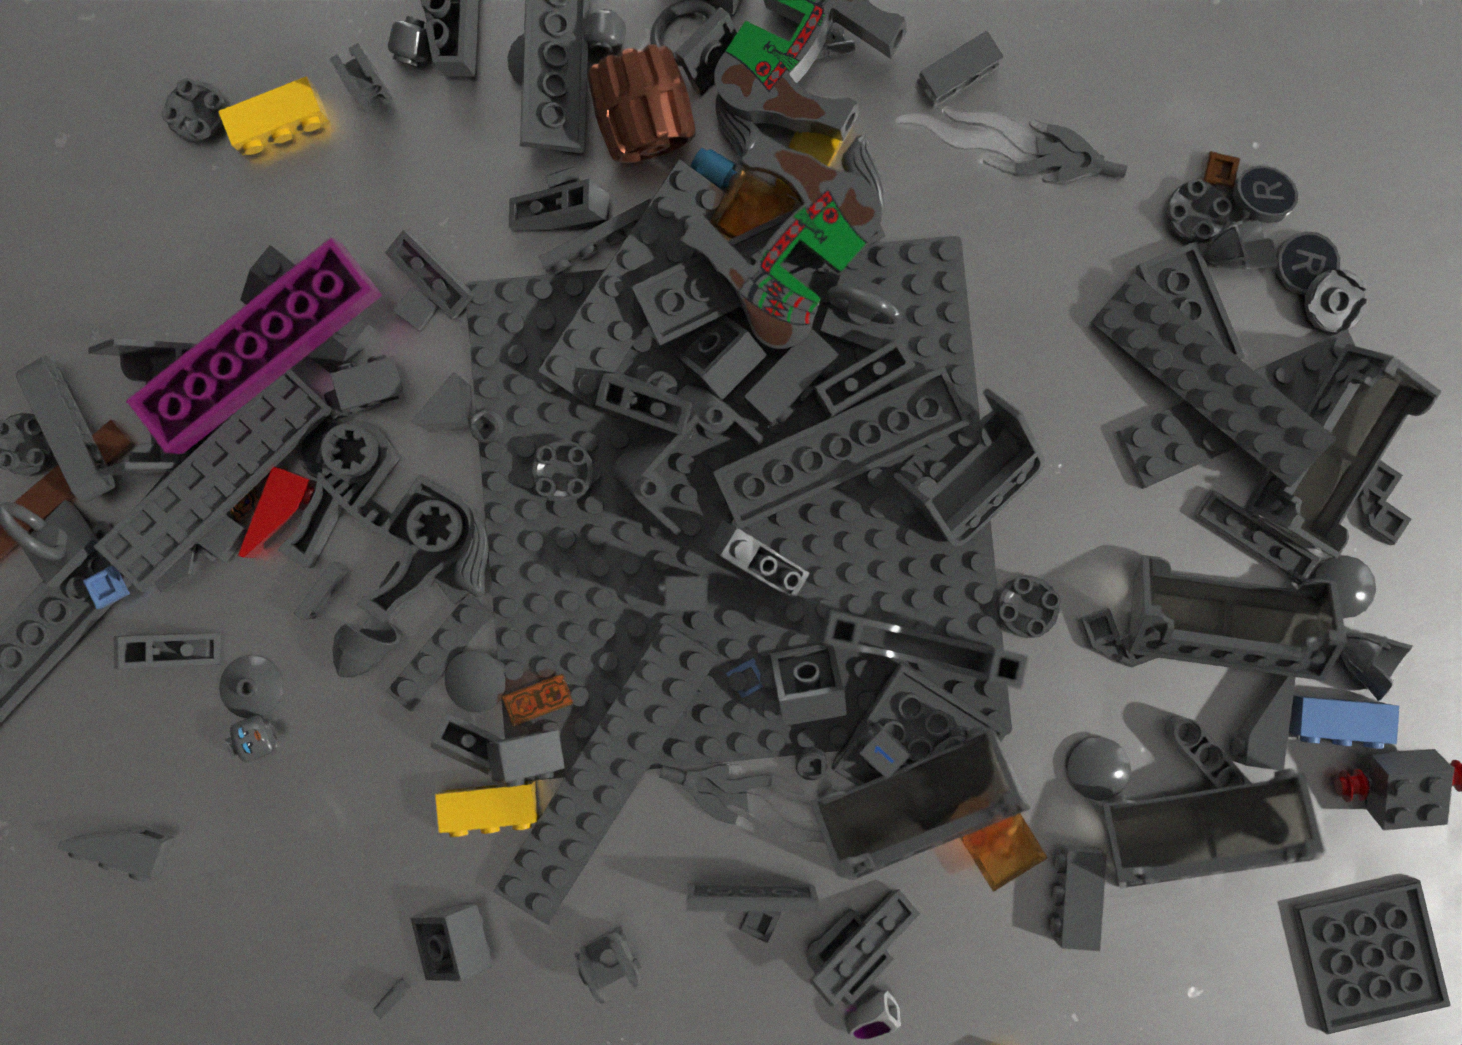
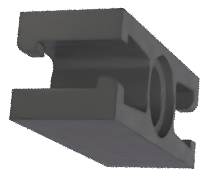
(959, 69)
(361, 78)

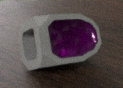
(874, 1018)

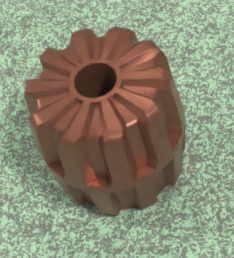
(641, 104)

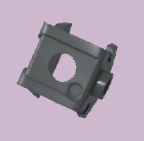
(596, 974)

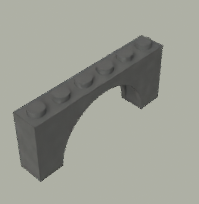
(923, 648)

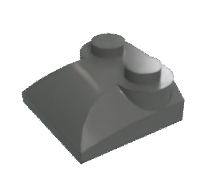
(824, 948)

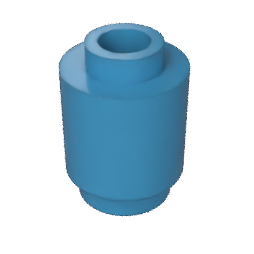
(714, 167)

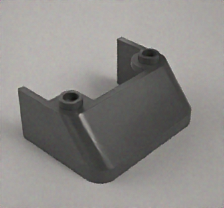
(141, 363)
(637, 463)
(983, 479)

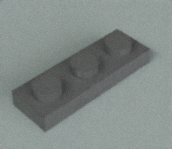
(429, 273)

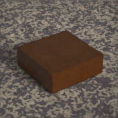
(1220, 170)

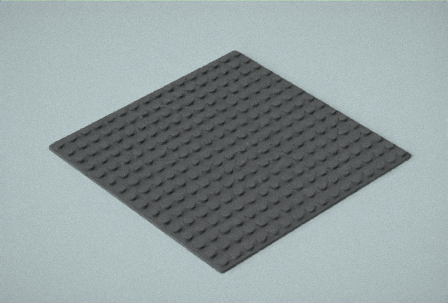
(585, 574)

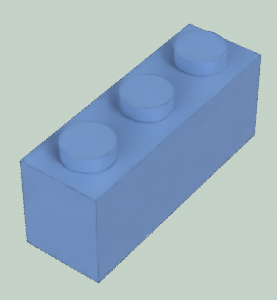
(1344, 721)

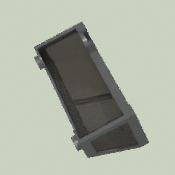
(1363, 408)
(1236, 622)
(919, 806)
(1213, 831)

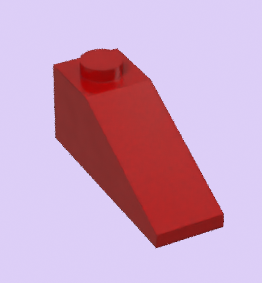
(280, 504)

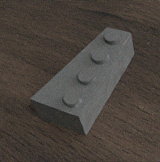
(452, 35)

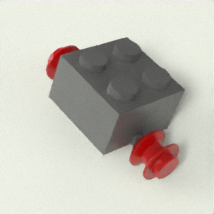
(1404, 788)

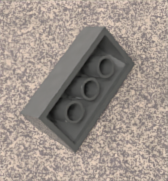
(337, 349)

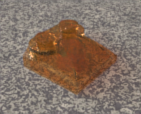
(749, 204)
(1004, 850)

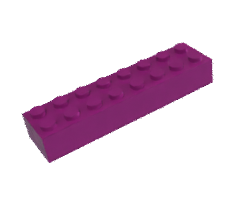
(254, 347)

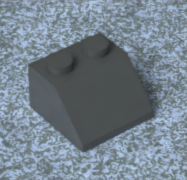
(719, 354)
(808, 684)
(452, 943)

